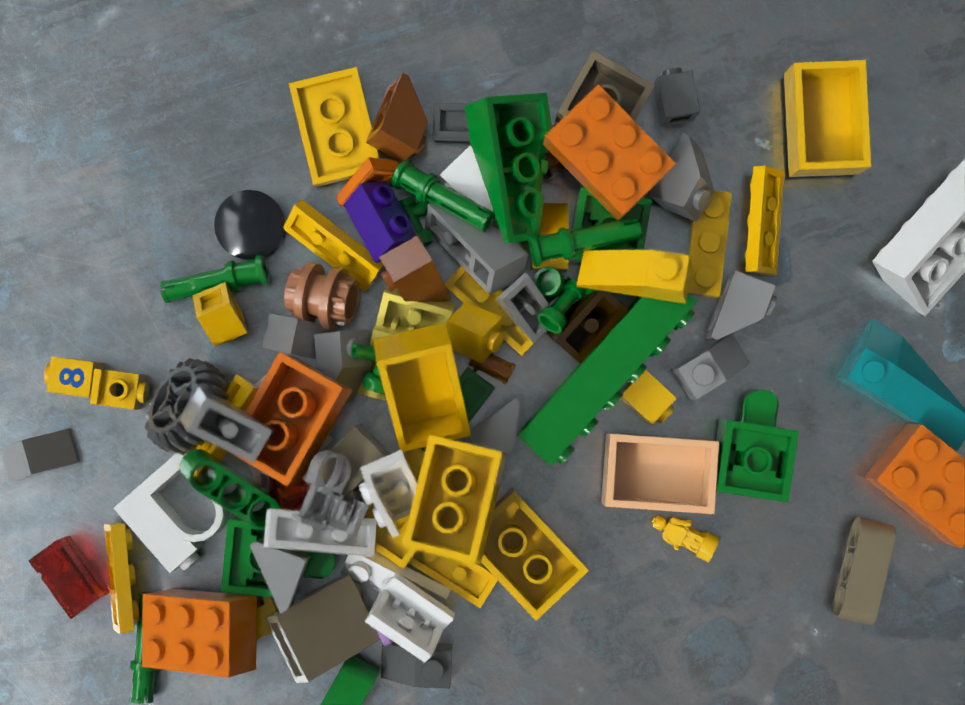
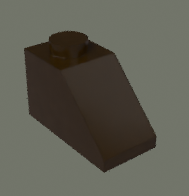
(589, 323)

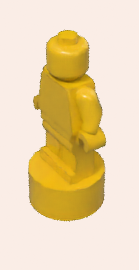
(679, 533)

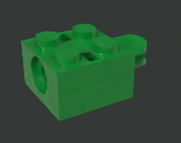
(591, 213)
(752, 451)
(241, 571)

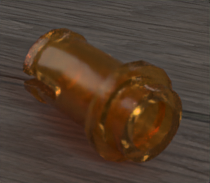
(494, 367)

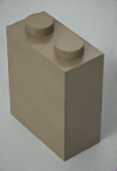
(323, 629)

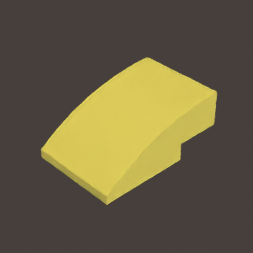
(402, 316)

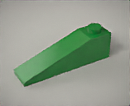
(511, 158)

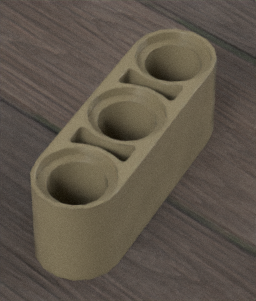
(864, 571)

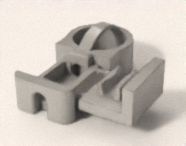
(323, 504)

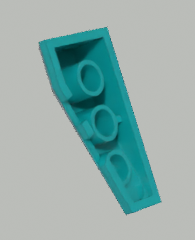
(899, 380)

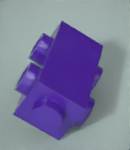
(379, 218)

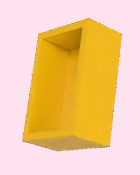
(827, 118)
(421, 386)

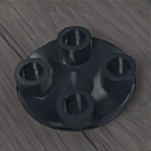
(249, 224)

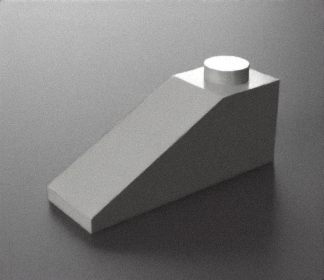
(479, 253)

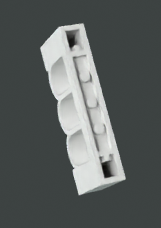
(162, 527)

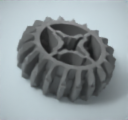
(172, 399)

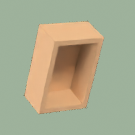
(660, 473)

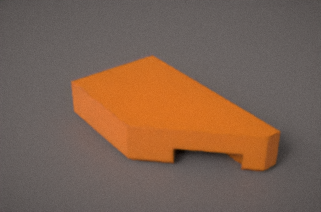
(371, 171)

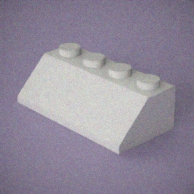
(929, 248)

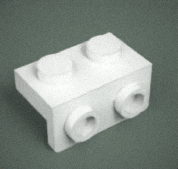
(390, 487)
(409, 617)

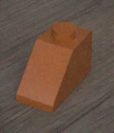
(399, 121)
(413, 273)

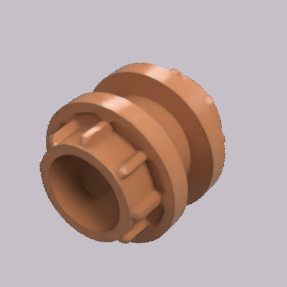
(329, 296)

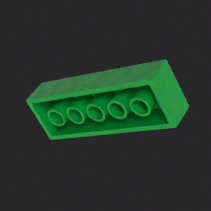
(599, 377)

